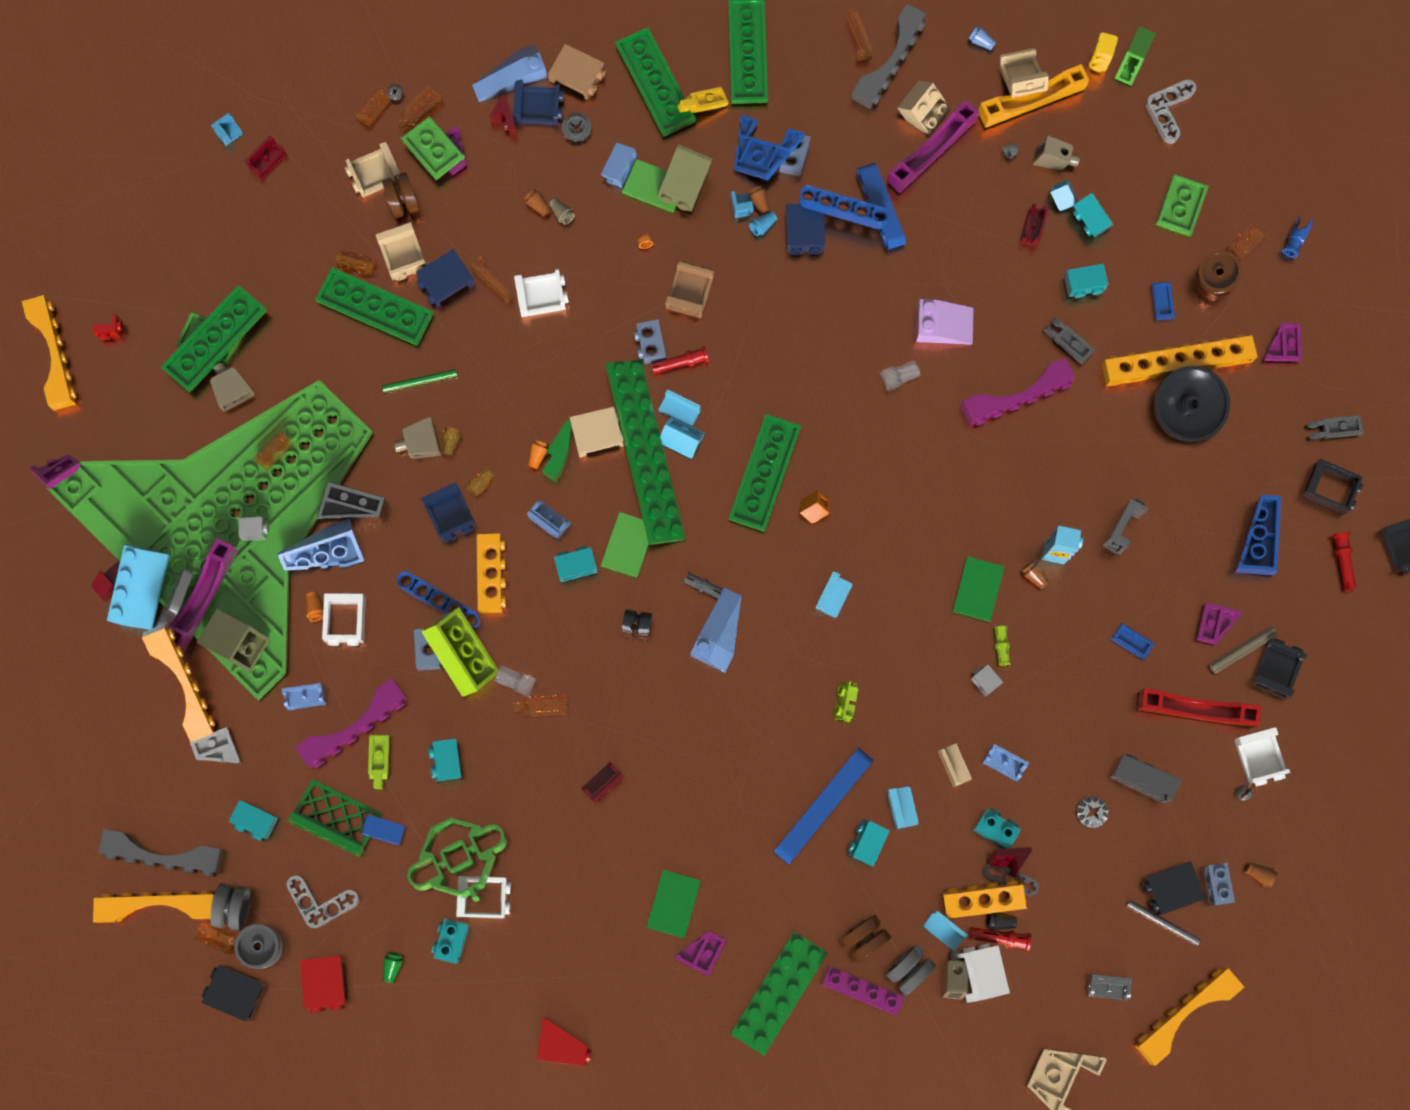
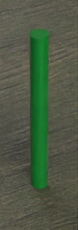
(419, 380)

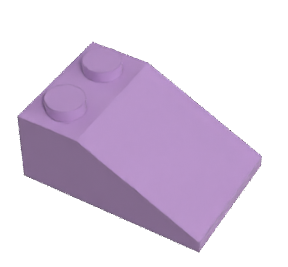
(944, 322)

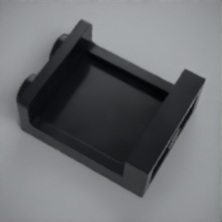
(1397, 542)
(1278, 668)
(1173, 888)
(233, 993)

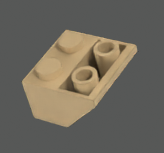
(924, 107)

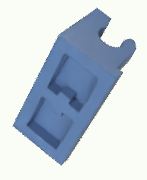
(619, 164)
(548, 519)
(304, 696)
(1005, 762)

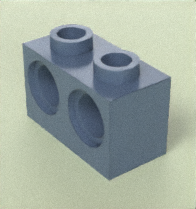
(798, 156)
(654, 341)
(1218, 884)

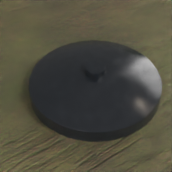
(1192, 404)

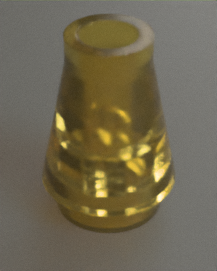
(449, 440)
(479, 482)

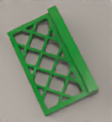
(322, 830)

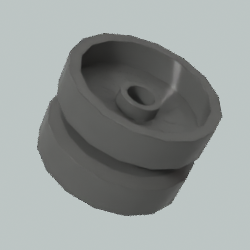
(230, 906)
(271, 946)
(913, 972)

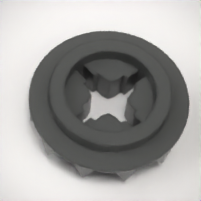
(575, 120)

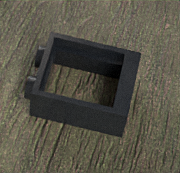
(1339, 472)

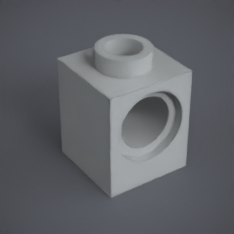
(253, 528)
(986, 679)

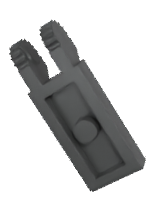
(1070, 341)
(1337, 427)

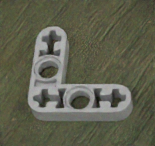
(1162, 108)
(176, 599)
(314, 908)

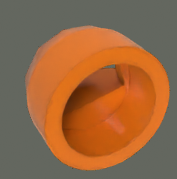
(645, 241)

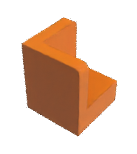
(815, 506)

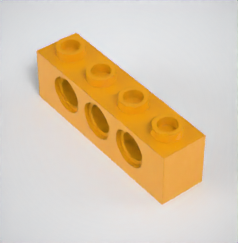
(486, 543)
(975, 907)

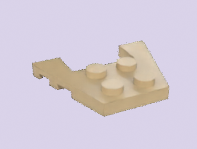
(1056, 1073)

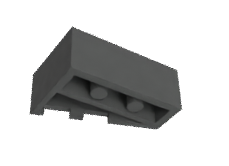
(345, 501)
(1145, 778)

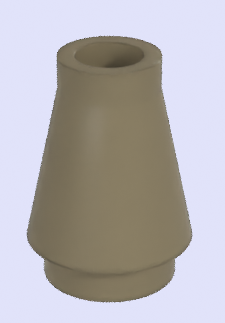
(562, 212)

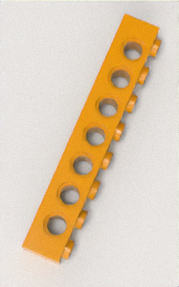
(1114, 375)

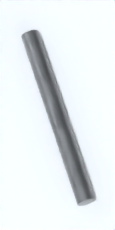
(1163, 922)

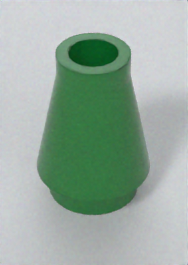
(391, 966)

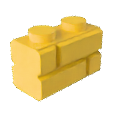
(1103, 52)

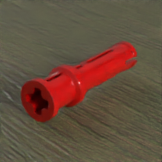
(689, 358)
(1344, 552)
(1009, 938)

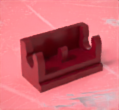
(265, 158)
(1034, 225)
(602, 782)

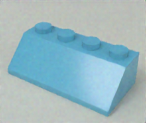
(138, 587)

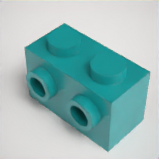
(1093, 215)
(1086, 280)
(575, 564)
(444, 760)
(253, 820)
(997, 829)
(868, 842)
(450, 941)

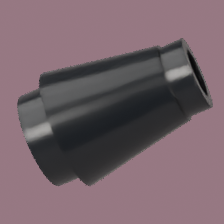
(1000, 921)

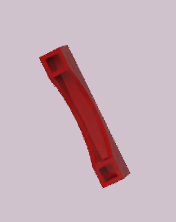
(1214, 711)

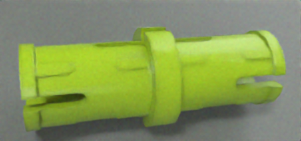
(1002, 645)

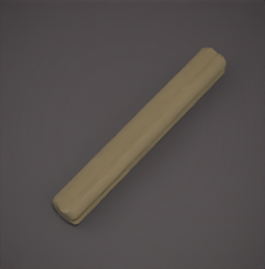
(1243, 650)

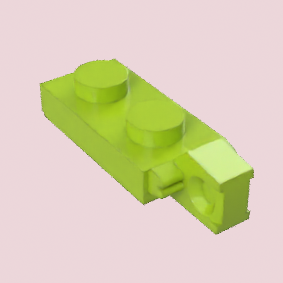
(378, 759)

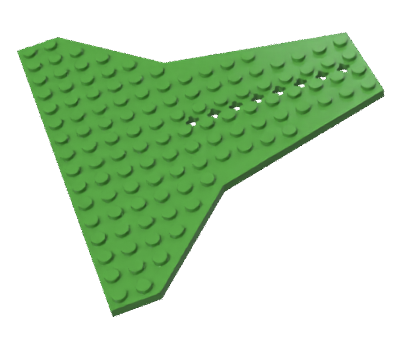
(190, 503)

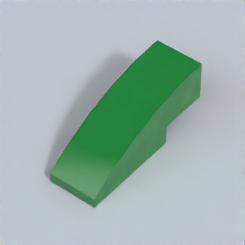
(559, 453)

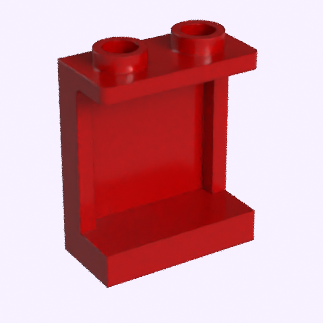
(323, 983)

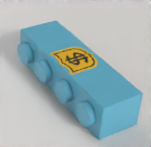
(1062, 544)

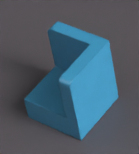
(227, 129)
(741, 205)

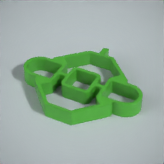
(439, 881)

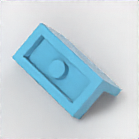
(680, 408)
(681, 437)
(834, 595)
(902, 807)
(944, 930)

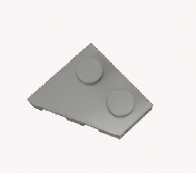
(216, 747)

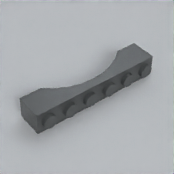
(870, 86)
(121, 844)

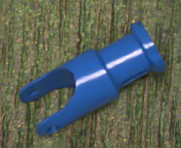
(1296, 239)

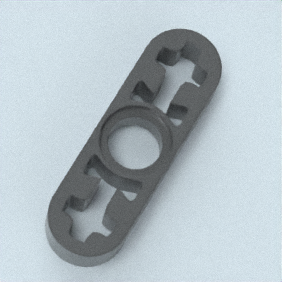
(1027, 880)

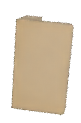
(954, 765)

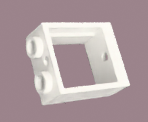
(344, 599)
(462, 902)

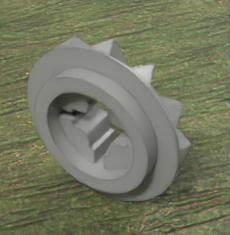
(1083, 810)

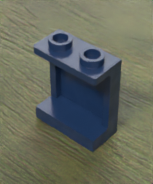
(537, 104)
(804, 230)
(444, 277)
(449, 512)

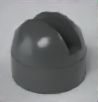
(395, 96)
(1010, 149)
(1241, 789)

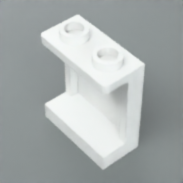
(541, 293)
(1261, 757)
(985, 972)

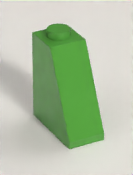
(1135, 55)

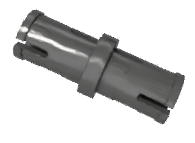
(703, 585)

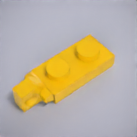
(704, 100)

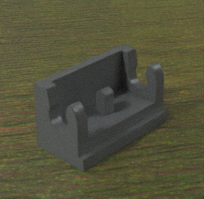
(1109, 987)

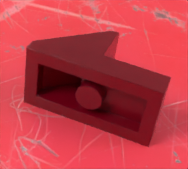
(503, 113)
(105, 582)
(1013, 857)

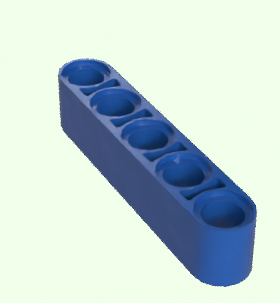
(877, 194)
(849, 214)
(432, 594)

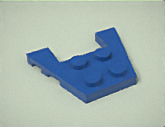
(762, 157)

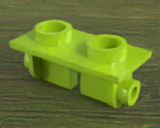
(846, 692)

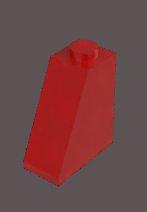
(561, 1046)

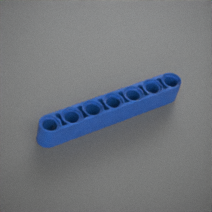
(823, 805)

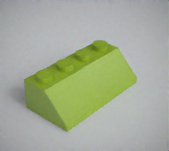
(460, 652)

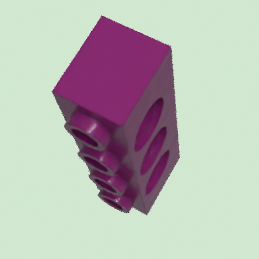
(862, 990)

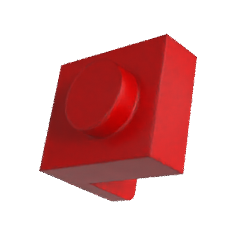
(105, 331)

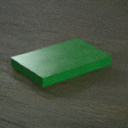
(978, 589)
(673, 903)

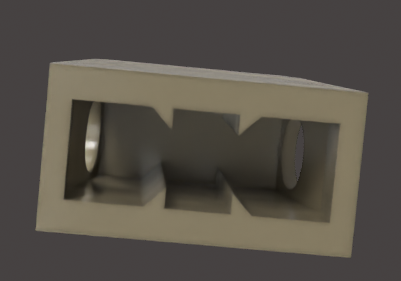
(1055, 154)
(229, 387)
(419, 440)
(955, 985)

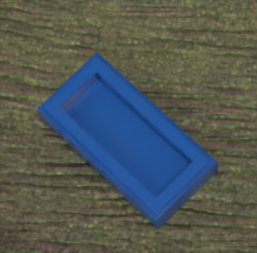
(1162, 301)
(1132, 641)
(382, 829)

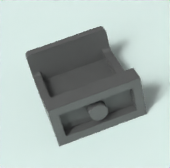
(1115, 541)

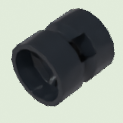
(643, 626)

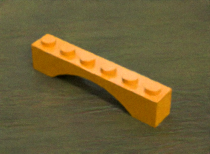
(1006, 107)
(58, 386)
(161, 645)
(116, 908)
(1158, 1042)

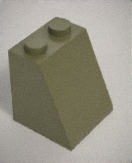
(684, 178)
(233, 640)

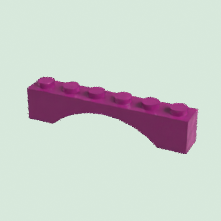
(944, 137)
(982, 406)
(214, 571)
(385, 699)

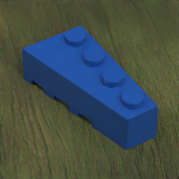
(1262, 540)

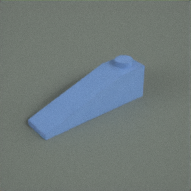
(522, 65)
(326, 548)
(718, 637)

